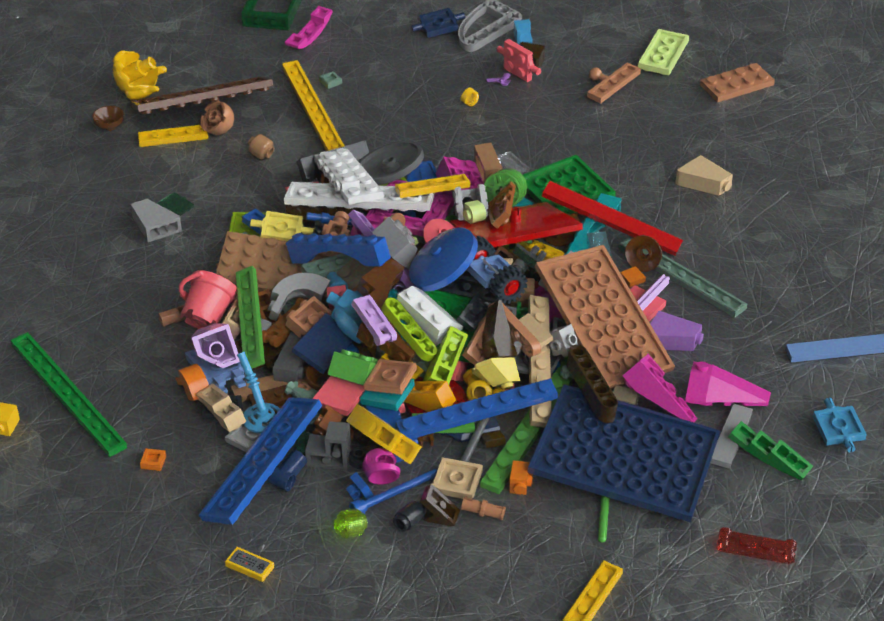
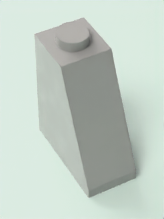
(155, 220)

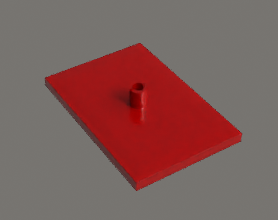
(523, 225)

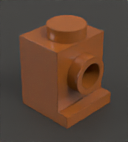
(321, 423)

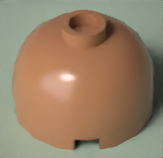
(218, 118)

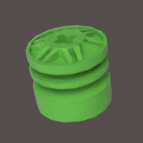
(501, 179)

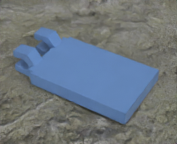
(216, 374)

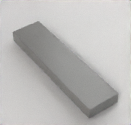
(725, 447)

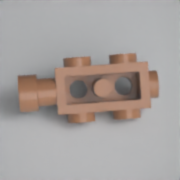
(336, 227)

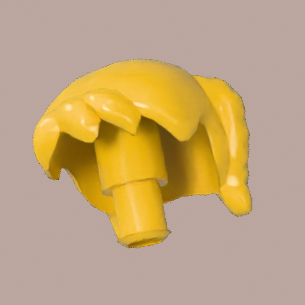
(135, 76)

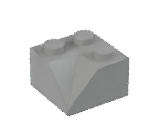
(399, 241)

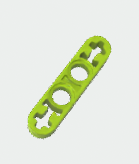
(423, 346)

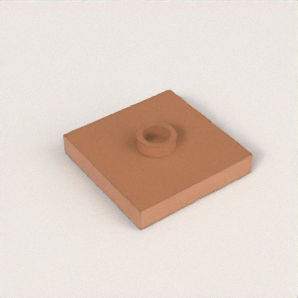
(390, 376)

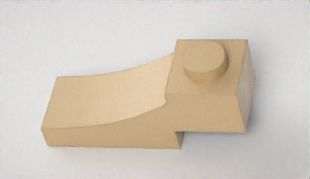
(222, 407)

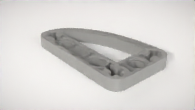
(484, 36)

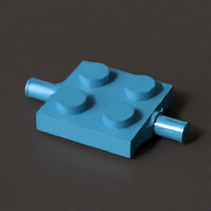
(839, 425)

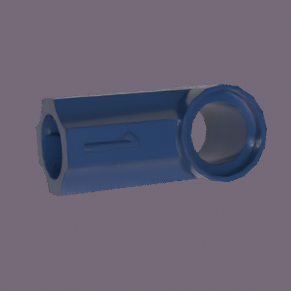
(285, 475)

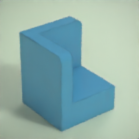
(522, 31)

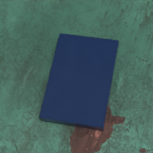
(320, 343)

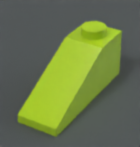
(448, 354)

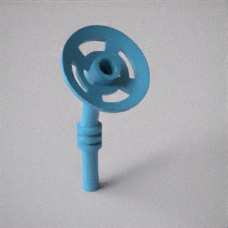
(262, 408)

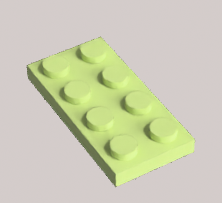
(663, 52)

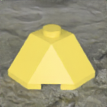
(497, 372)

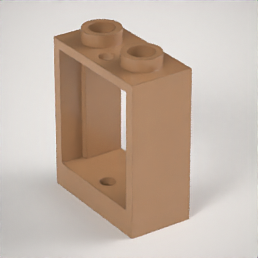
(486, 160)

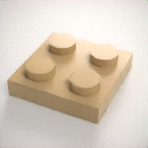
(457, 478)

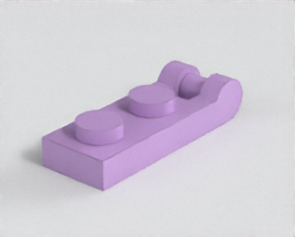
(374, 320)

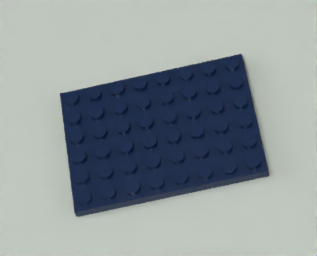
(634, 459)

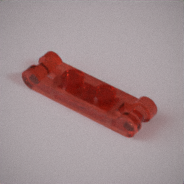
(756, 546)

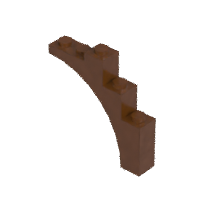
(378, 284)

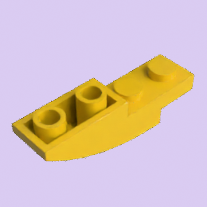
(383, 434)

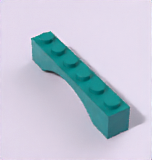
(591, 225)

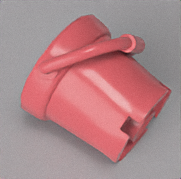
(206, 299)

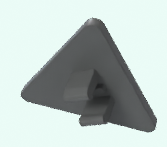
(532, 253)

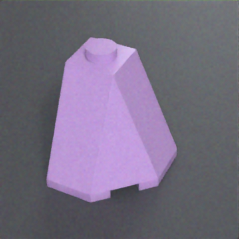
(216, 345)

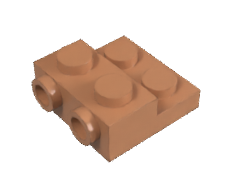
(306, 316)

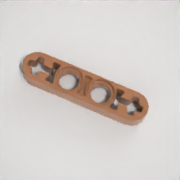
(520, 333)

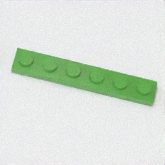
(250, 316)

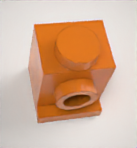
(520, 478)

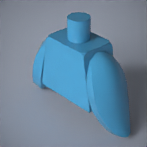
(345, 314)

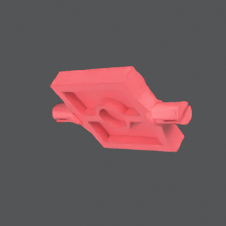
(518, 60)

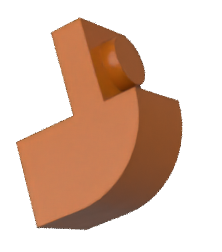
(193, 380)

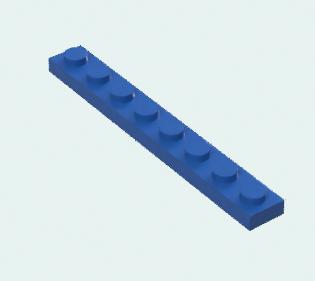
(477, 409)

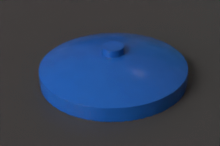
(443, 259)

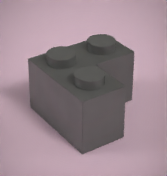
(330, 449)

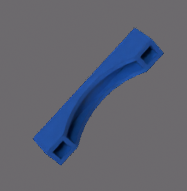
(366, 249)

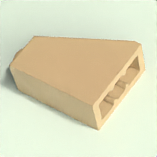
(704, 176)

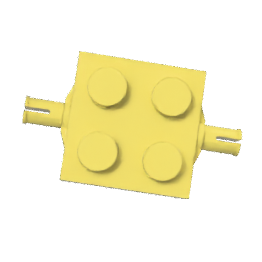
(281, 226)

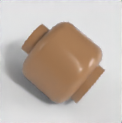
(261, 146)

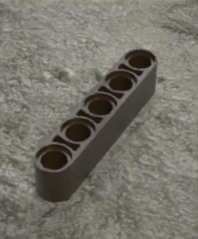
(592, 384)

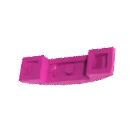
(312, 29)

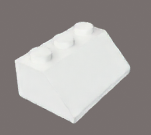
(427, 313)

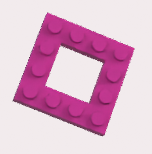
(439, 209)

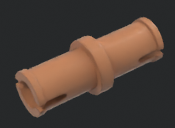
(483, 508)

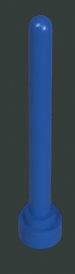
(363, 505)

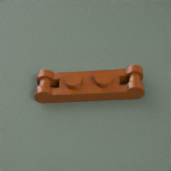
(278, 331)

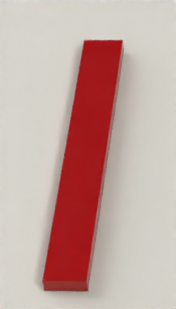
(610, 216)

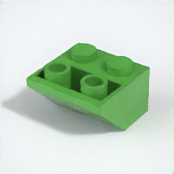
(351, 367)

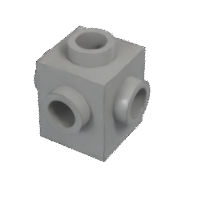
(563, 339)

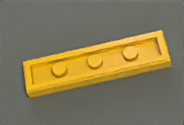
(172, 135)
(432, 185)
(594, 593)

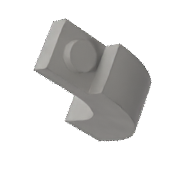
(294, 286)

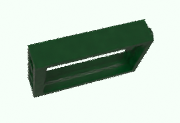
(269, 20)

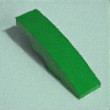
(767, 450)

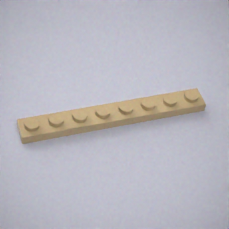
(540, 364)

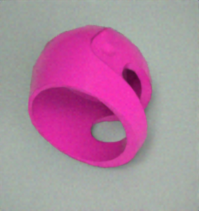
(380, 466)

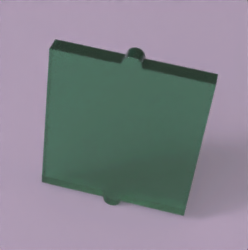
(176, 204)

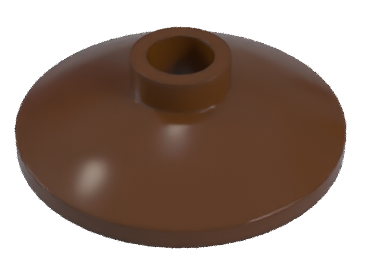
(637, 258)

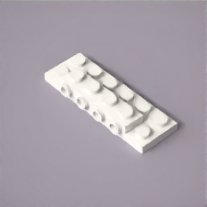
(348, 176)

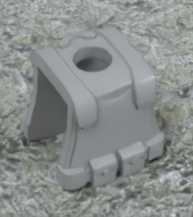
(475, 194)

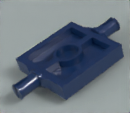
(438, 22)

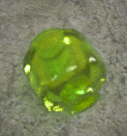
(350, 523)

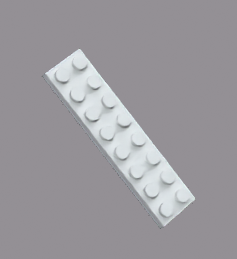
(325, 195)

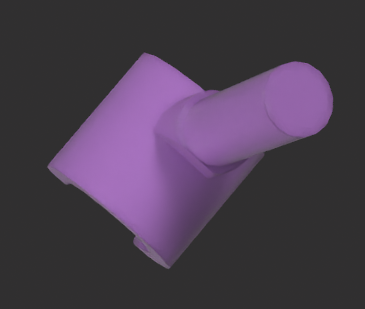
(503, 80)

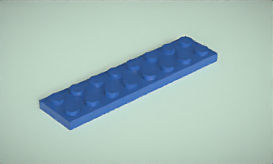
(260, 461)

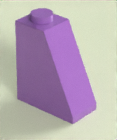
(677, 332)

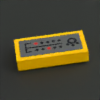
(249, 564)

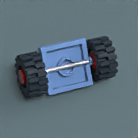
(496, 273)

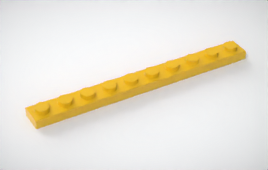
(312, 105)

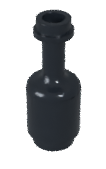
(409, 516)

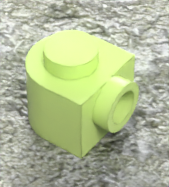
(474, 212)

